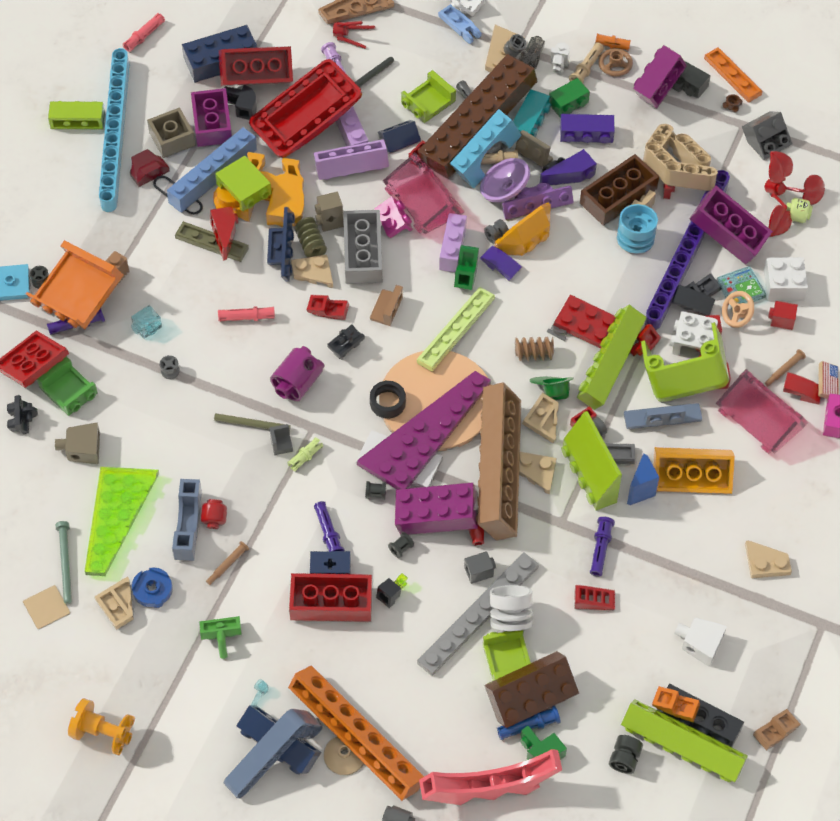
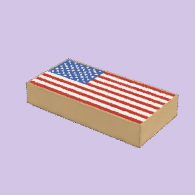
(828, 379)

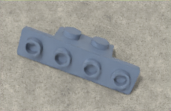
(662, 416)

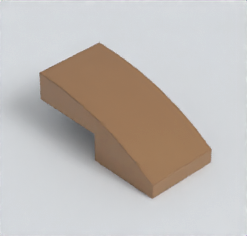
(776, 729)

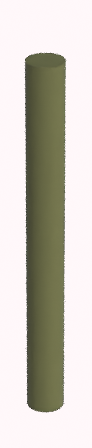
(246, 421)

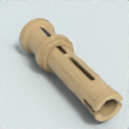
(595, 52)
(494, 158)

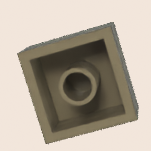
(171, 132)

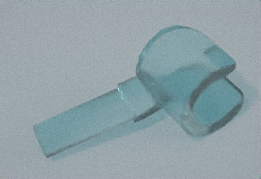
(262, 689)

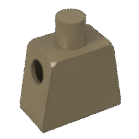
(81, 443)

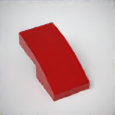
(324, 307)
(802, 387)

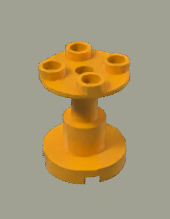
(94, 724)

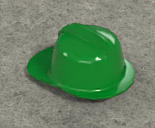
(554, 387)

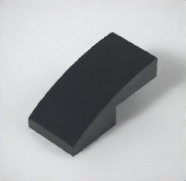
(707, 285)
(693, 300)

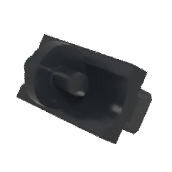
(345, 341)
(23, 414)

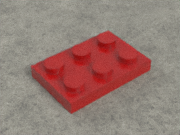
(584, 320)

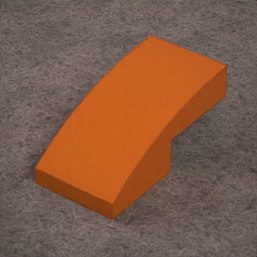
(675, 704)

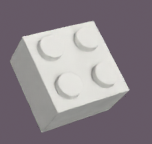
(785, 279)

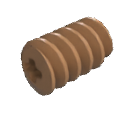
(534, 348)

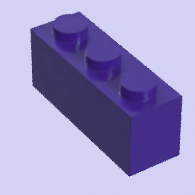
(587, 128)

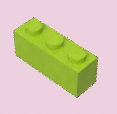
(76, 115)

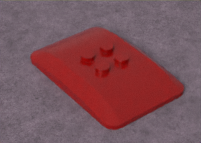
(306, 108)

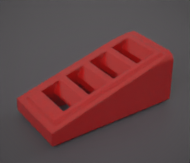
(593, 605)

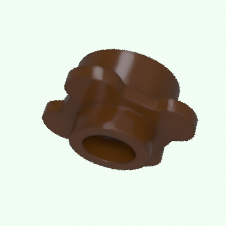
(732, 102)

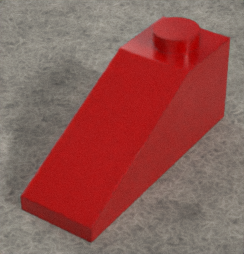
(224, 228)

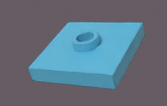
(14, 282)

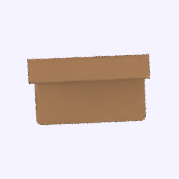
(387, 306)

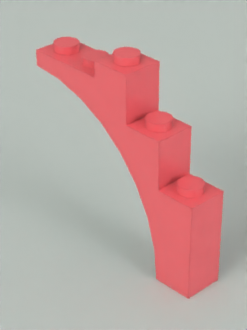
(490, 784)

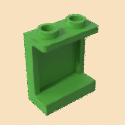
(67, 386)

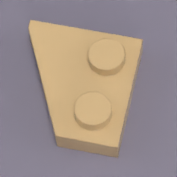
(117, 603)

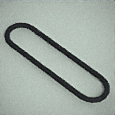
(154, 183)

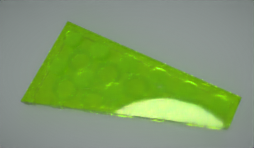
(117, 504)

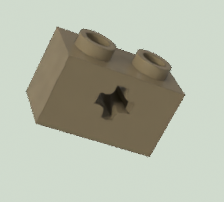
(329, 211)

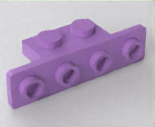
(534, 197)

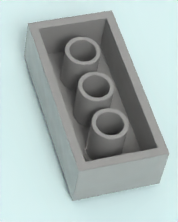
(362, 246)

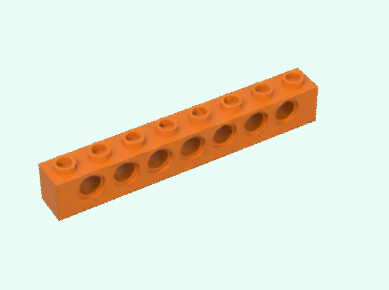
(356, 732)

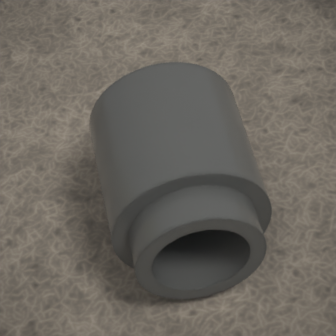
(397, 814)

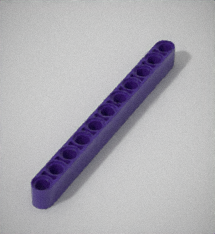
(691, 241)

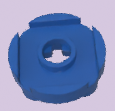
(149, 577)

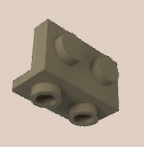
(534, 149)

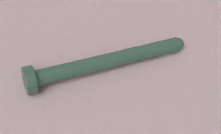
(62, 527)

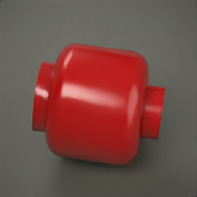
(213, 513)

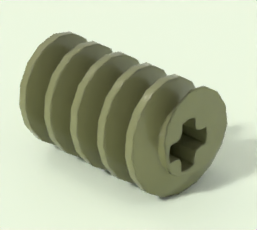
(310, 237)

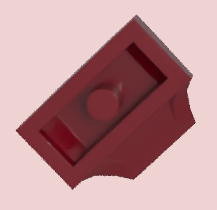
(147, 167)

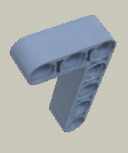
(267, 751)

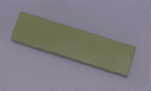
(206, 240)

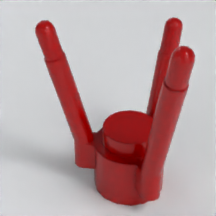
(341, 29)

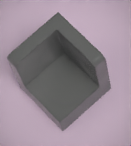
(280, 439)

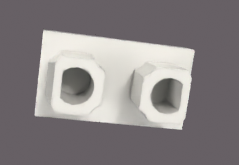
(560, 57)

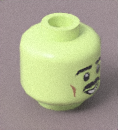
(799, 210)

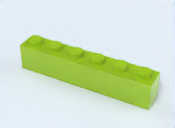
(611, 357)
(684, 740)

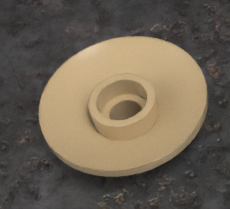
(338, 762)

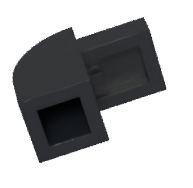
(243, 100)

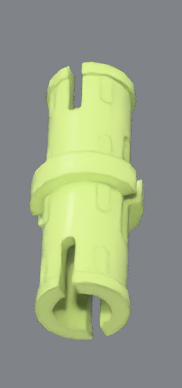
(305, 454)

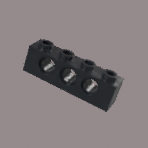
(712, 716)

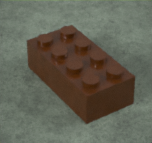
(618, 189)
(531, 689)

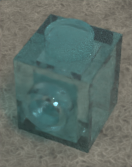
(146, 322)

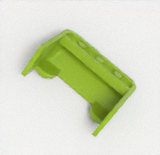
(688, 376)

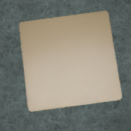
(46, 607)

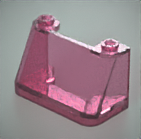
(422, 194)
(761, 412)

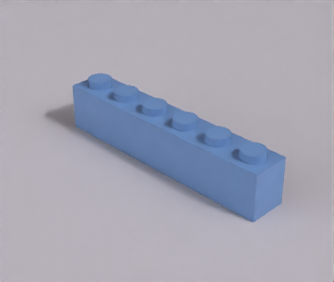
(203, 176)

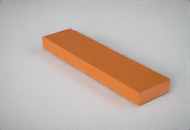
(733, 74)

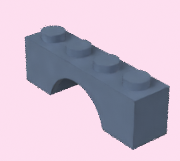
(188, 518)

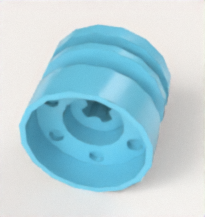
(637, 228)

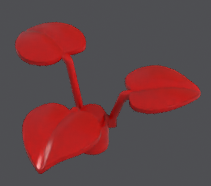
(779, 168)

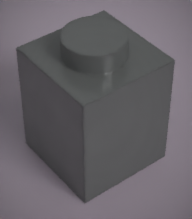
(479, 567)

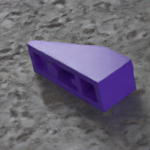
(571, 170)

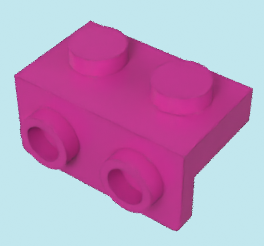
(394, 217)

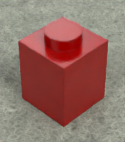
(783, 315)

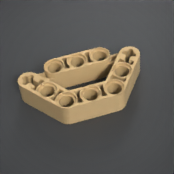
(694, 168)

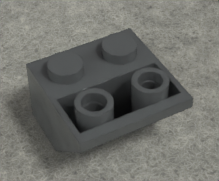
(767, 134)

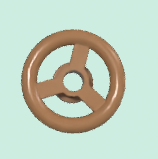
(616, 60)

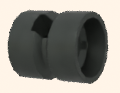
(625, 754)

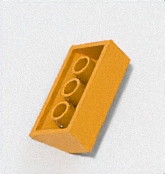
(694, 470)

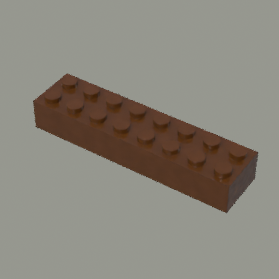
(499, 90)

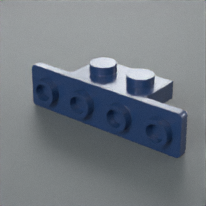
(279, 245)

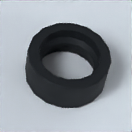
(387, 386)

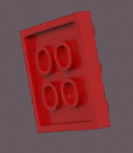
(32, 358)

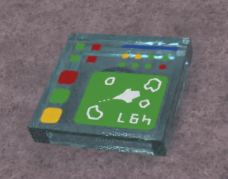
(742, 280)

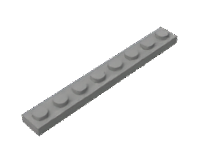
(474, 616)

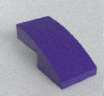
(499, 260)

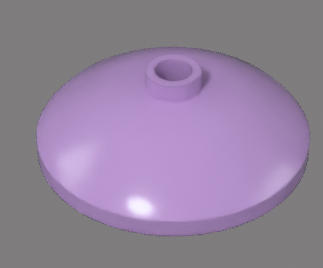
(505, 180)

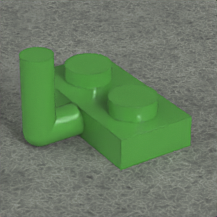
(220, 629)

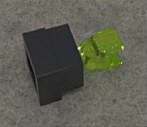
(390, 590)

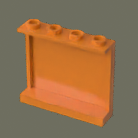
(76, 286)

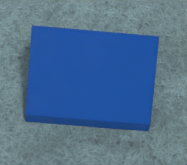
(644, 482)

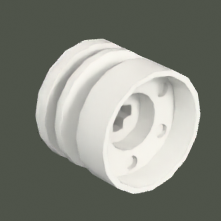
(511, 608)

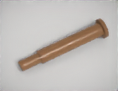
(784, 368)
(228, 562)

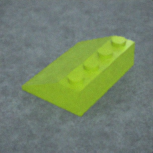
(592, 463)

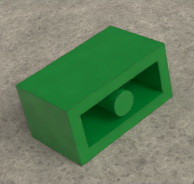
(569, 97)

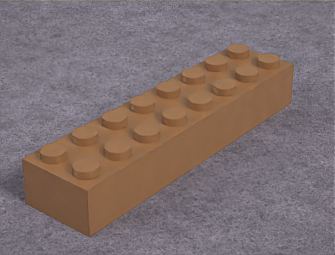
(499, 462)

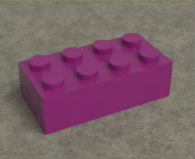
(730, 225)
(436, 508)

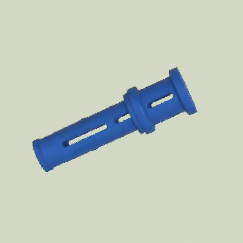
(536, 721)

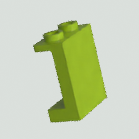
(429, 97)
(244, 182)
(505, 652)

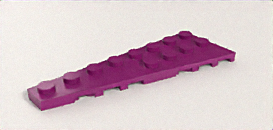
(412, 446)

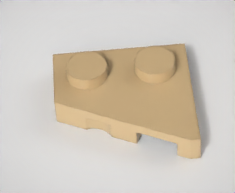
(313, 270)
(543, 417)
(537, 469)
(766, 561)

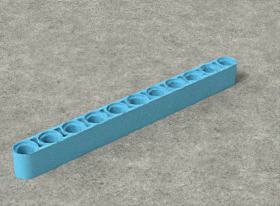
(114, 130)

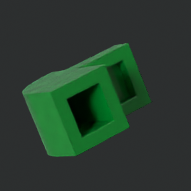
(466, 267)
(537, 747)

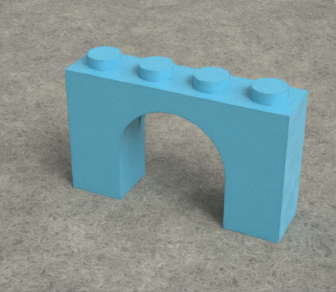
(469, 160)

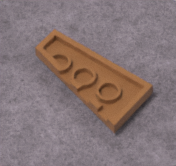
(346, 9)

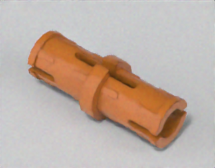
(613, 42)

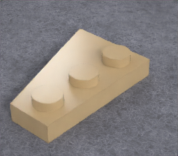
(496, 50)

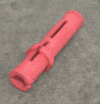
(139, 36)
(246, 314)

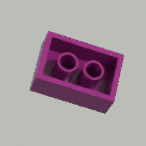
(659, 76)
(211, 117)

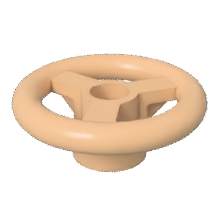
(740, 310)

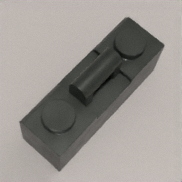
(692, 81)

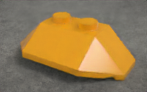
(527, 232)

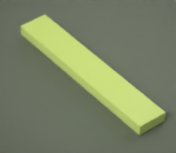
(455, 329)

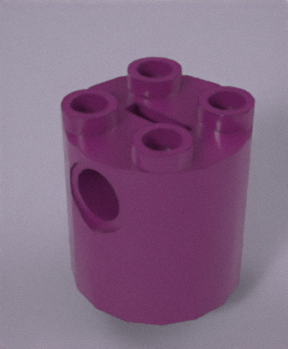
(296, 374)

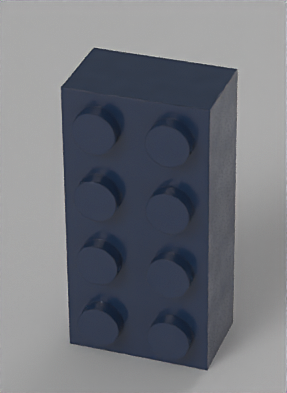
(203, 53)

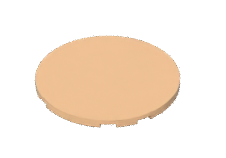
(425, 387)

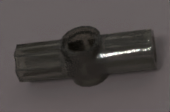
(532, 52)

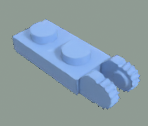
(459, 23)

